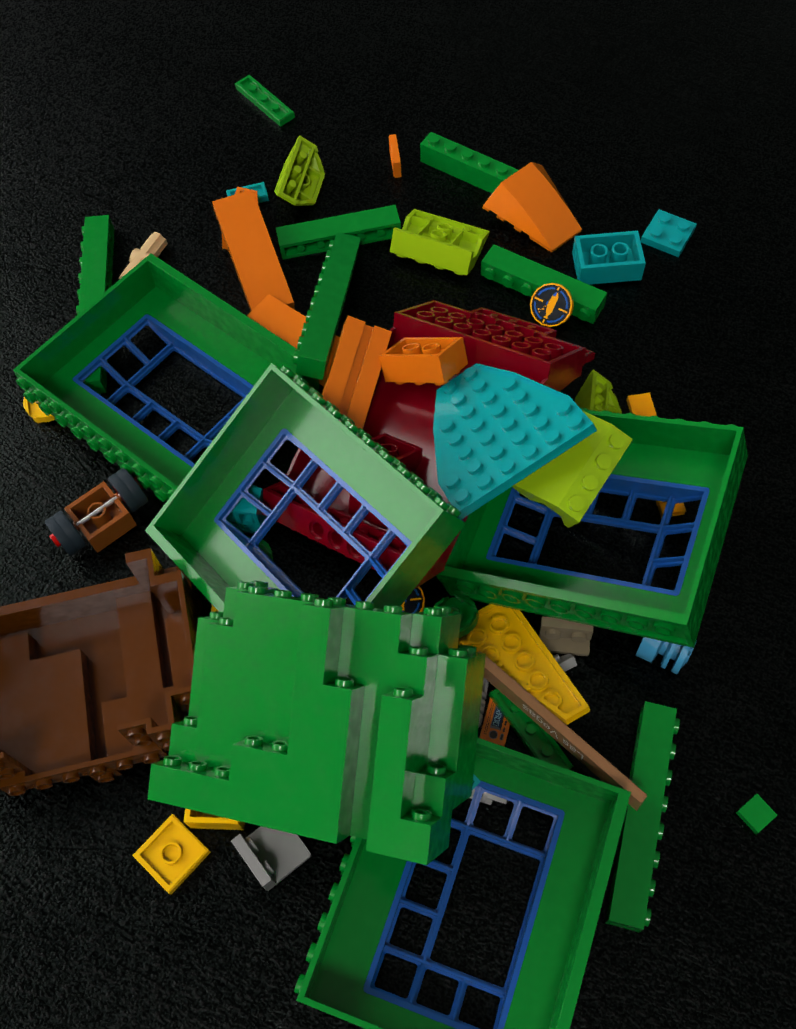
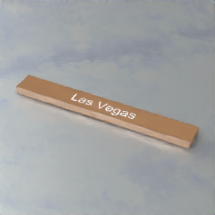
(561, 732)

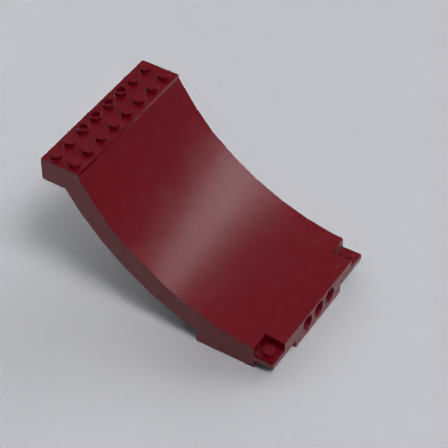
(404, 416)

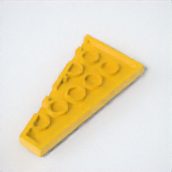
(521, 654)

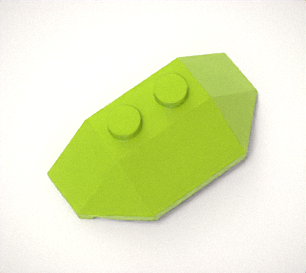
(301, 174)
(597, 394)

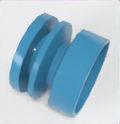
(650, 648)

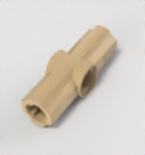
(153, 245)

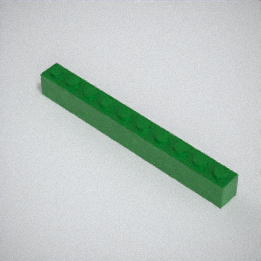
(95, 276)
(326, 307)

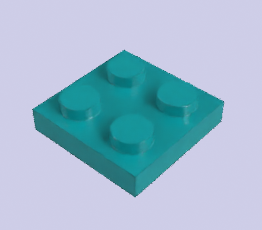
(668, 233)

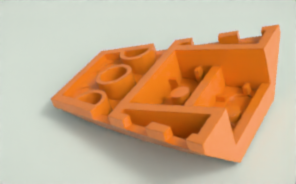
(535, 207)

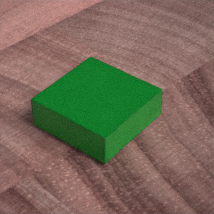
(756, 814)

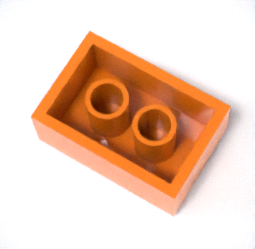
(424, 360)

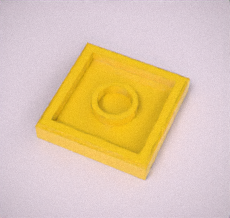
(171, 854)

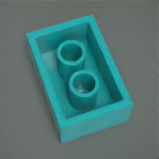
(608, 257)

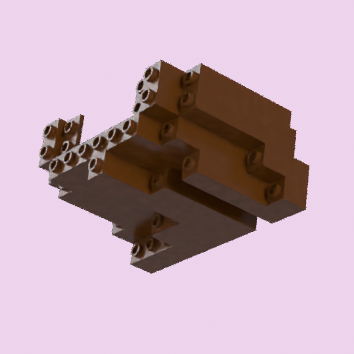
(95, 676)

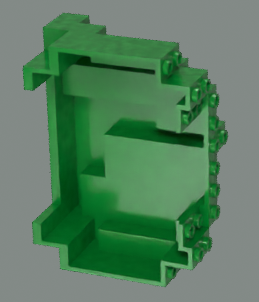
(328, 721)

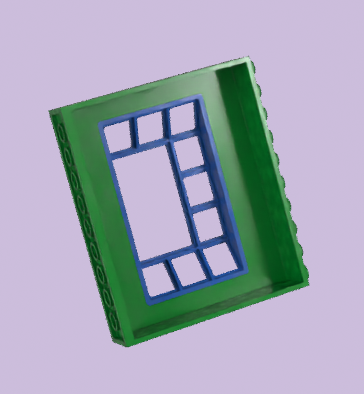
(190, 323)
(282, 408)
(664, 463)
(554, 931)

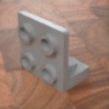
(271, 854)

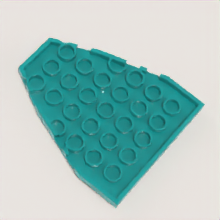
(498, 431)

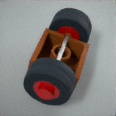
(98, 514)

